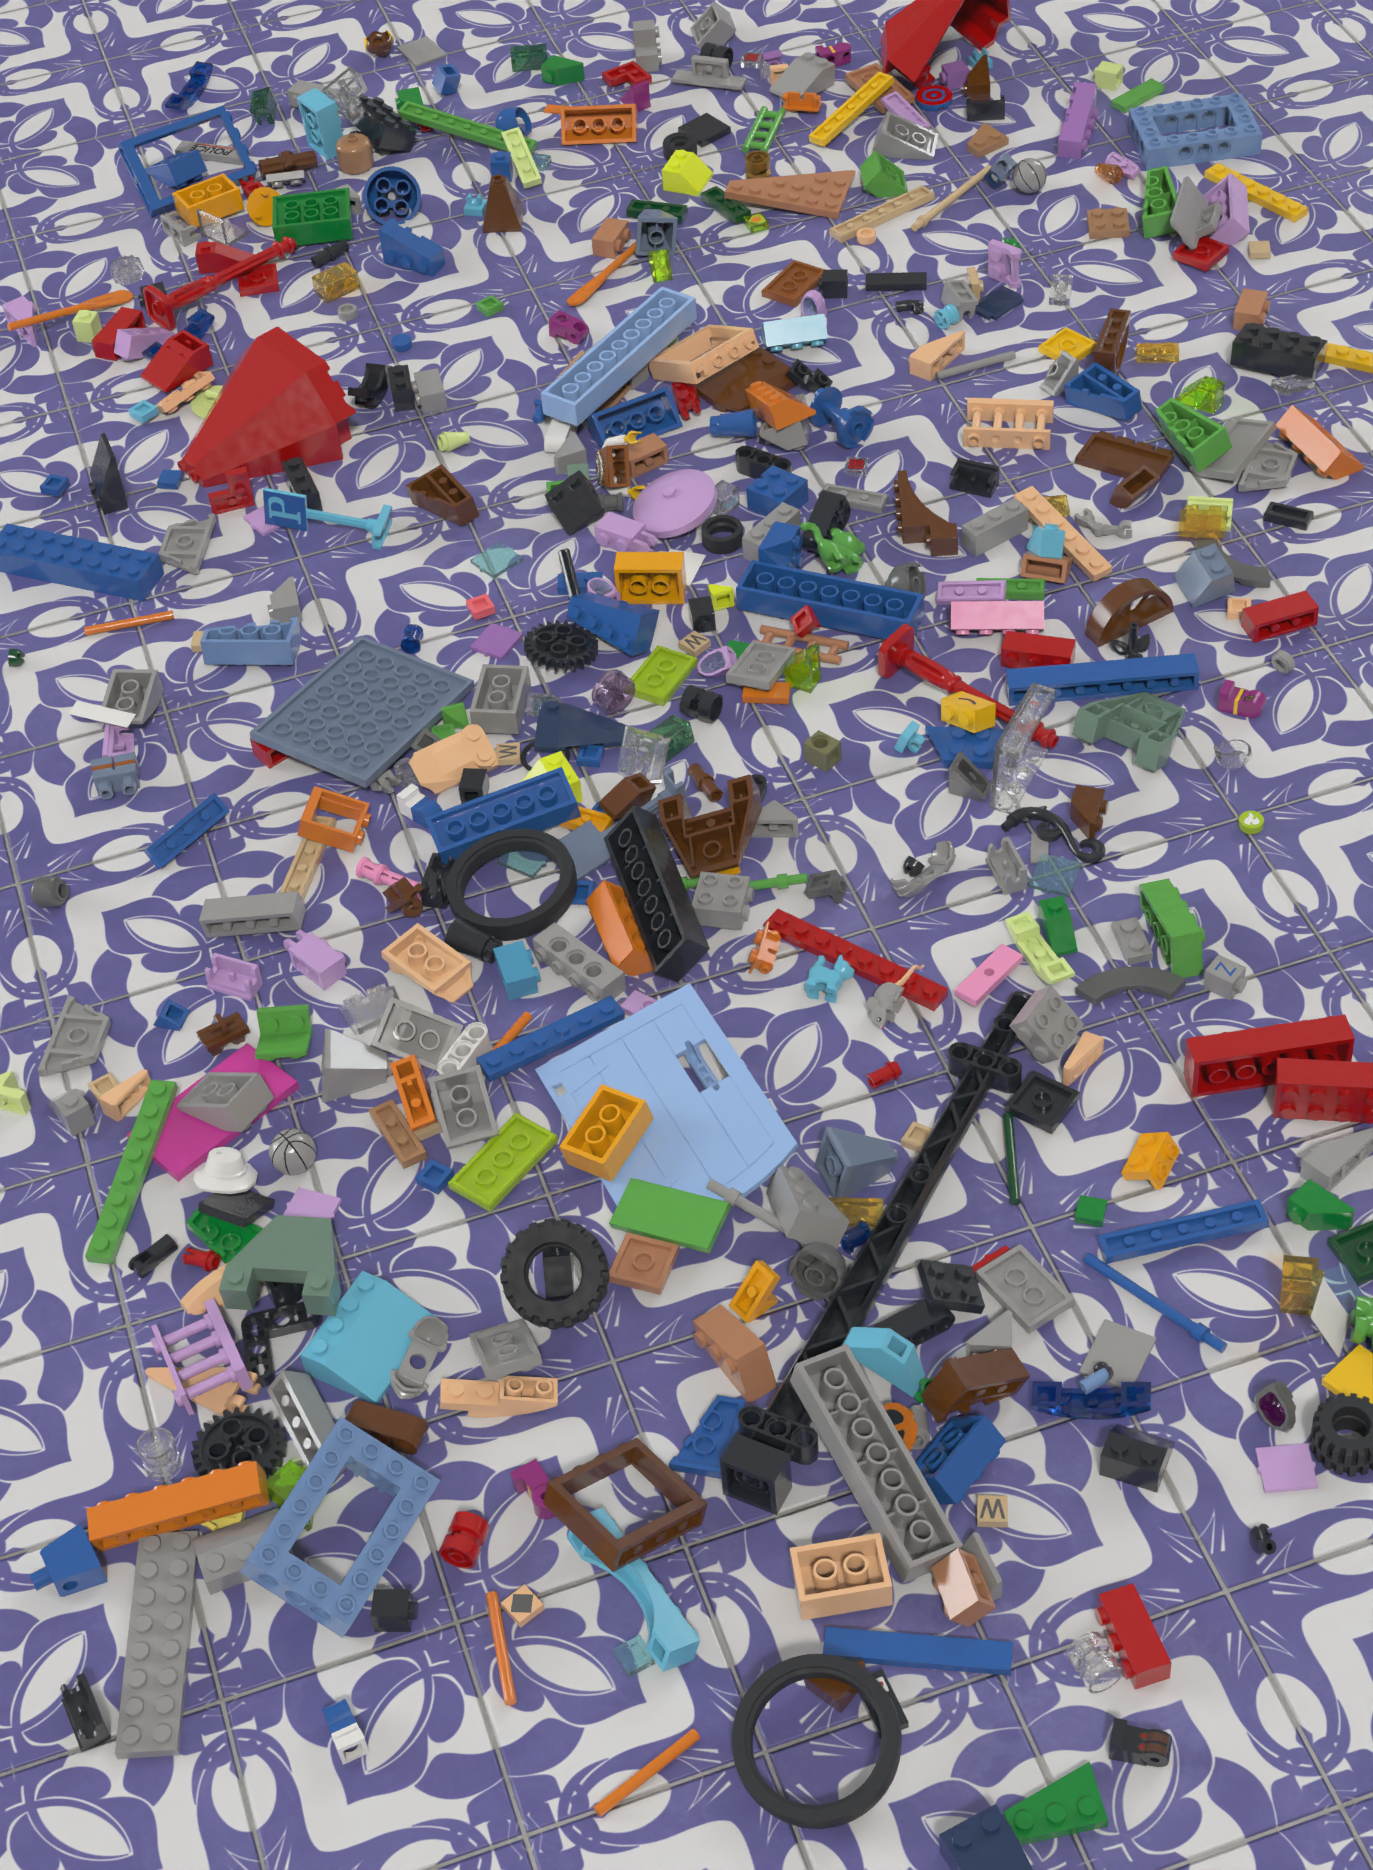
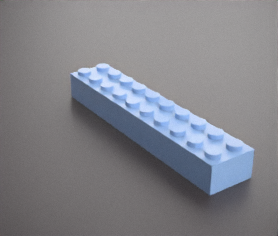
(618, 356)

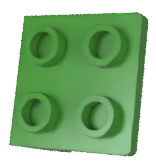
(284, 1032)

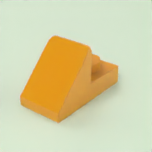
(755, 1292)

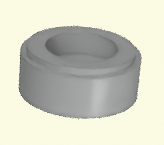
(347, 312)
(1283, 662)

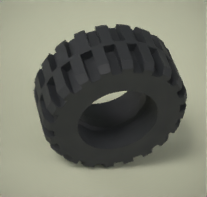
(516, 1274)

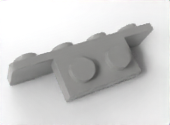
(709, 72)

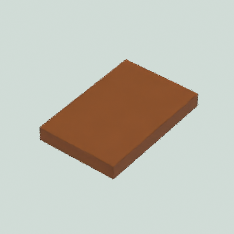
(793, 283)

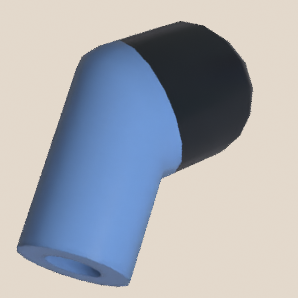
(1101, 1375)

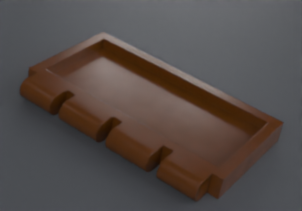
(1122, 456)

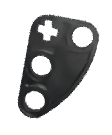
(829, 512)

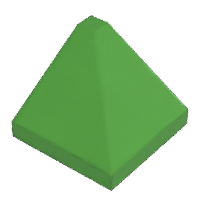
(455, 714)

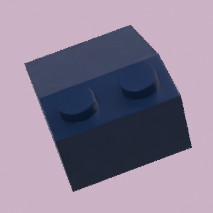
(983, 1844)

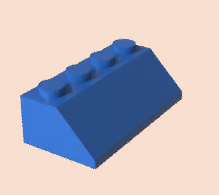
(646, 414)

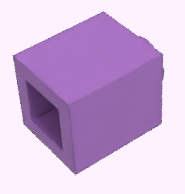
(954, 74)

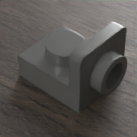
(826, 884)

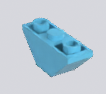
(887, 1356)

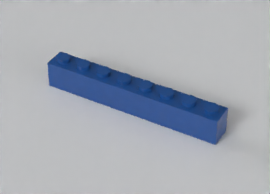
(1107, 678)

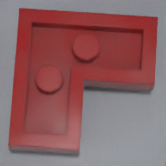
(627, 72)
(236, 496)

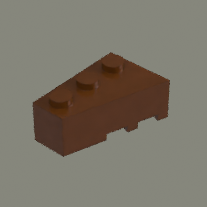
(443, 496)
(973, 1380)

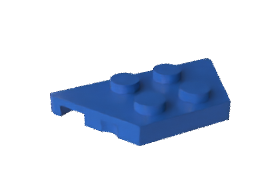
(977, 746)

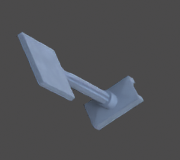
(588, 844)

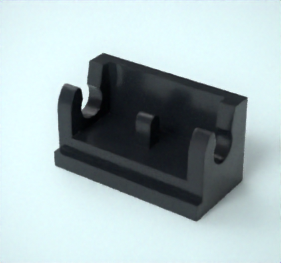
(985, 109)
(974, 478)
(435, 882)
(84, 1714)

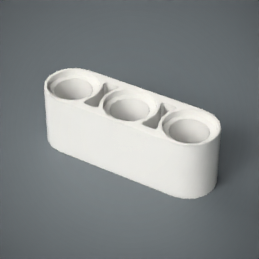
(557, 434)
(469, 1045)

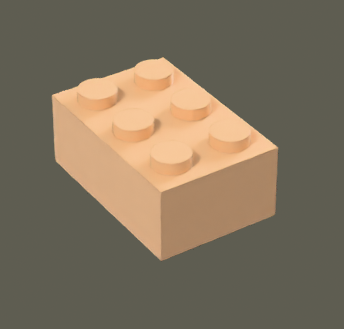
(841, 1576)

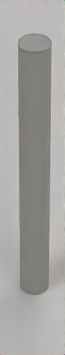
(975, 365)

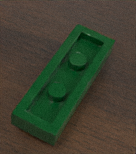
(637, 206)
(729, 208)

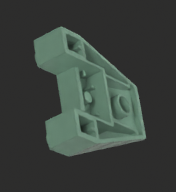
(1135, 721)
(290, 1252)

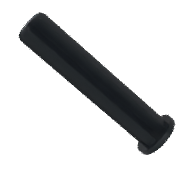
(569, 572)

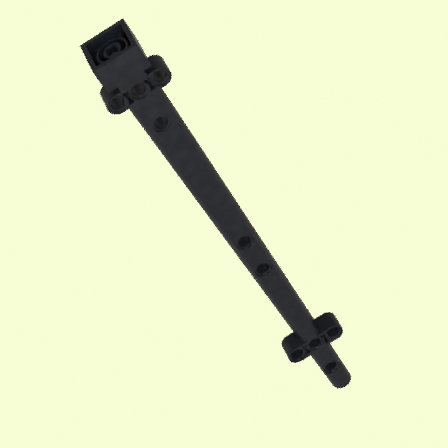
(757, 1461)

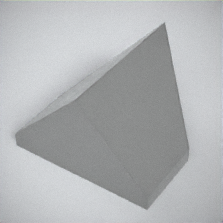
(1060, 373)

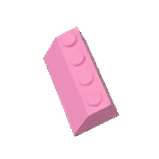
(997, 616)

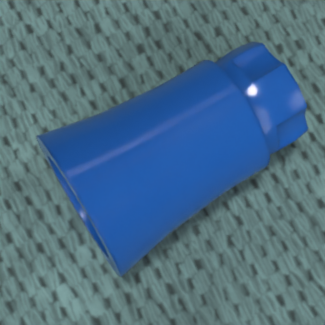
(734, 424)

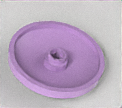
(676, 502)

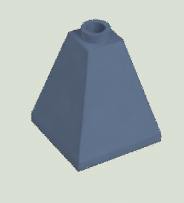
(655, 232)
(852, 1161)

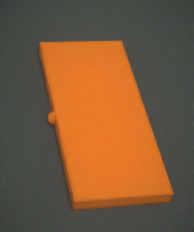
(554, 109)

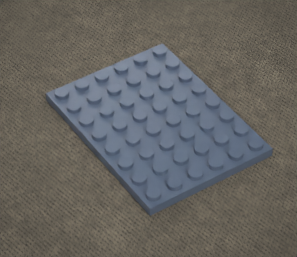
(361, 711)

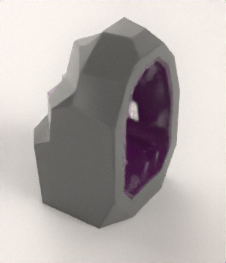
(1276, 1406)

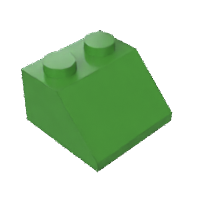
(882, 176)

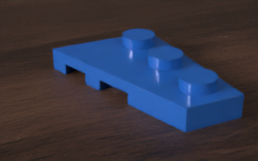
(710, 1440)

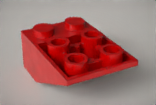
(177, 361)

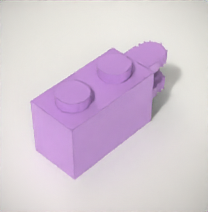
(623, 534)
(316, 959)

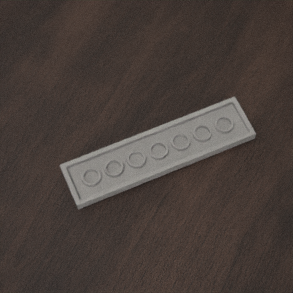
(158, 1647)

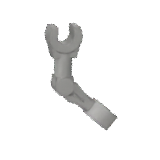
(1099, 529)

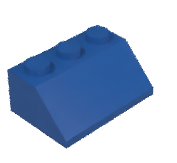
(959, 1456)

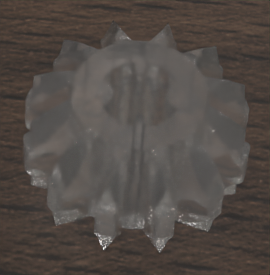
(127, 270)

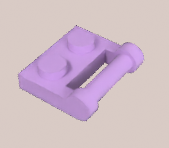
(999, 263)

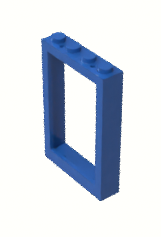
(139, 175)

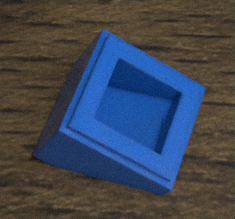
(584, 890)
(171, 1016)

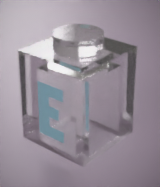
(727, 499)

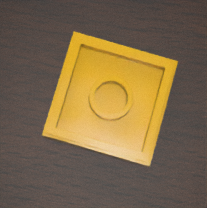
(1069, 341)

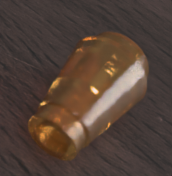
(1109, 172)

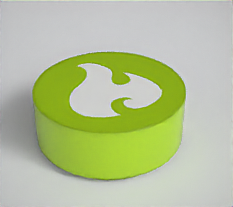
(1251, 822)

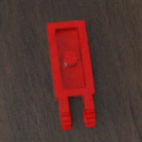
(686, 398)

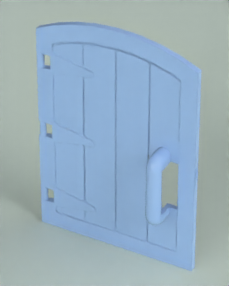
(695, 1136)

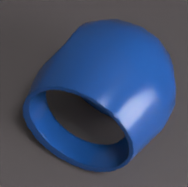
(507, 120)

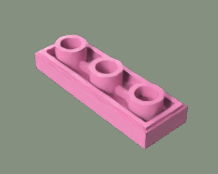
(988, 975)

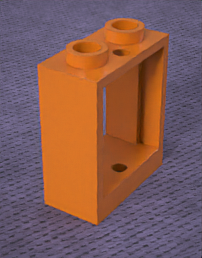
(339, 805)

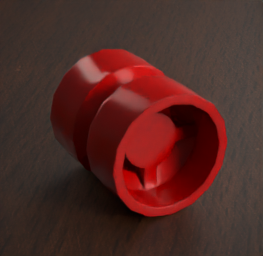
(464, 1540)

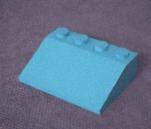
(363, 1339)

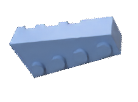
(252, 644)

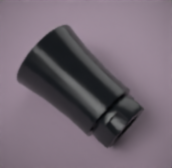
(471, 940)

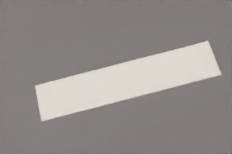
(102, 714)

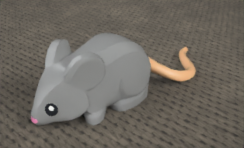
(888, 1000)

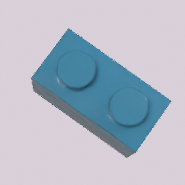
(516, 970)

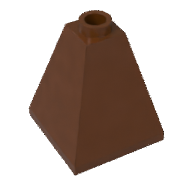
(503, 207)

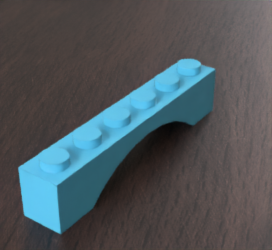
(669, 1634)

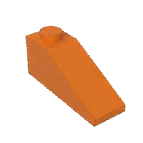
(414, 1092)

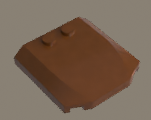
(727, 387)

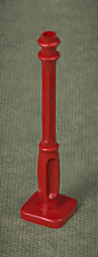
(162, 306)
(899, 652)

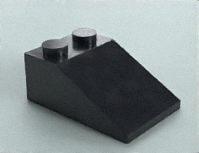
(106, 480)

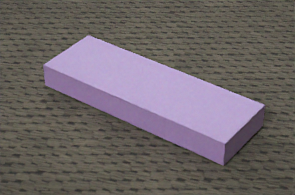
(971, 591)

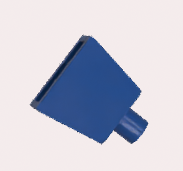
(69, 1564)

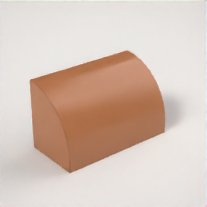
(1046, 568)

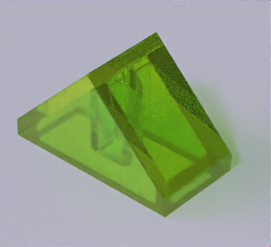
(660, 265)

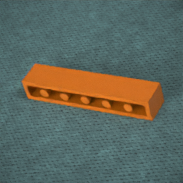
(177, 1505)

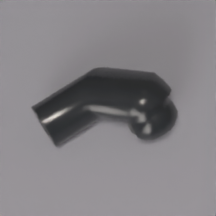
(905, 305)
(1261, 1540)

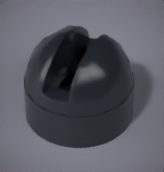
(913, 866)

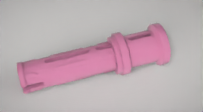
(380, 874)

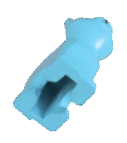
(827, 979)

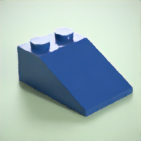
(178, 168)

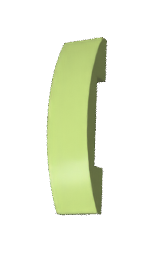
(1036, 951)

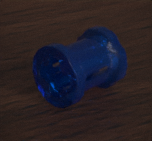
(411, 642)
(855, 1237)

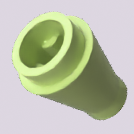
(451, 440)

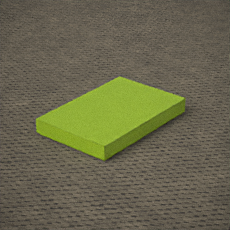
(662, 674)

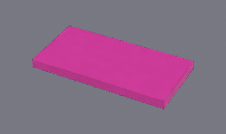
(189, 1140)

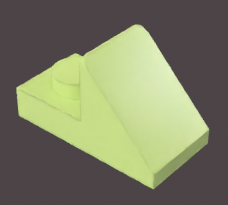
(12, 1097)

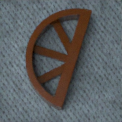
(1113, 340)
(1110, 623)

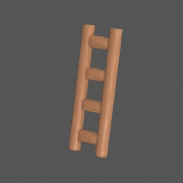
(791, 637)

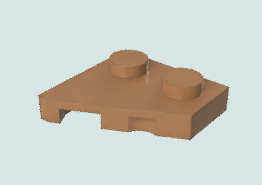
(986, 141)

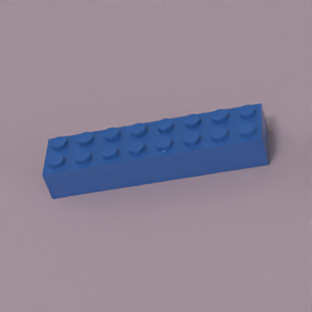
(79, 562)
(835, 600)

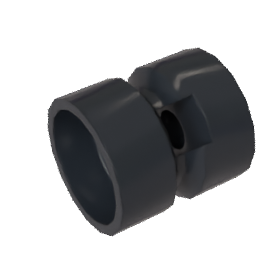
(713, 50)
(702, 704)

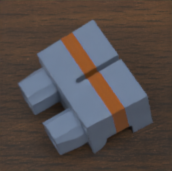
(116, 778)

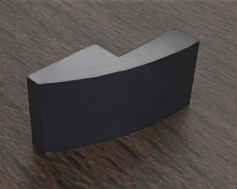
(806, 378)

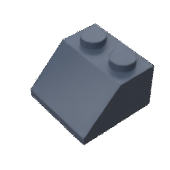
(1205, 576)

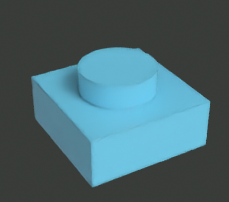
(143, 411)

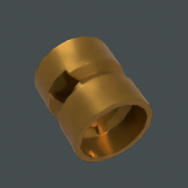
(757, 165)

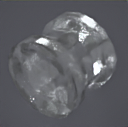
(405, 773)

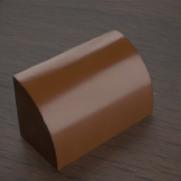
(1134, 487)

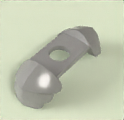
(940, 862)
(428, 1339)

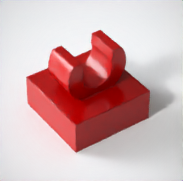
(804, 621)

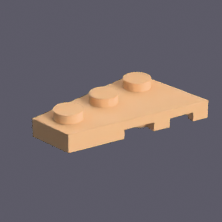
(170, 402)

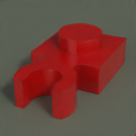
(250, 186)

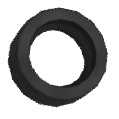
(722, 545)

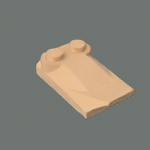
(442, 763)
(430, 963)

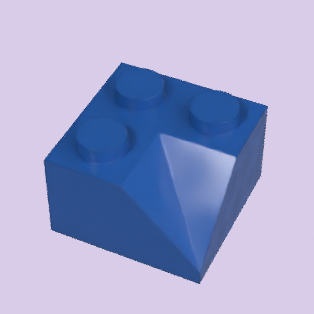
(782, 546)

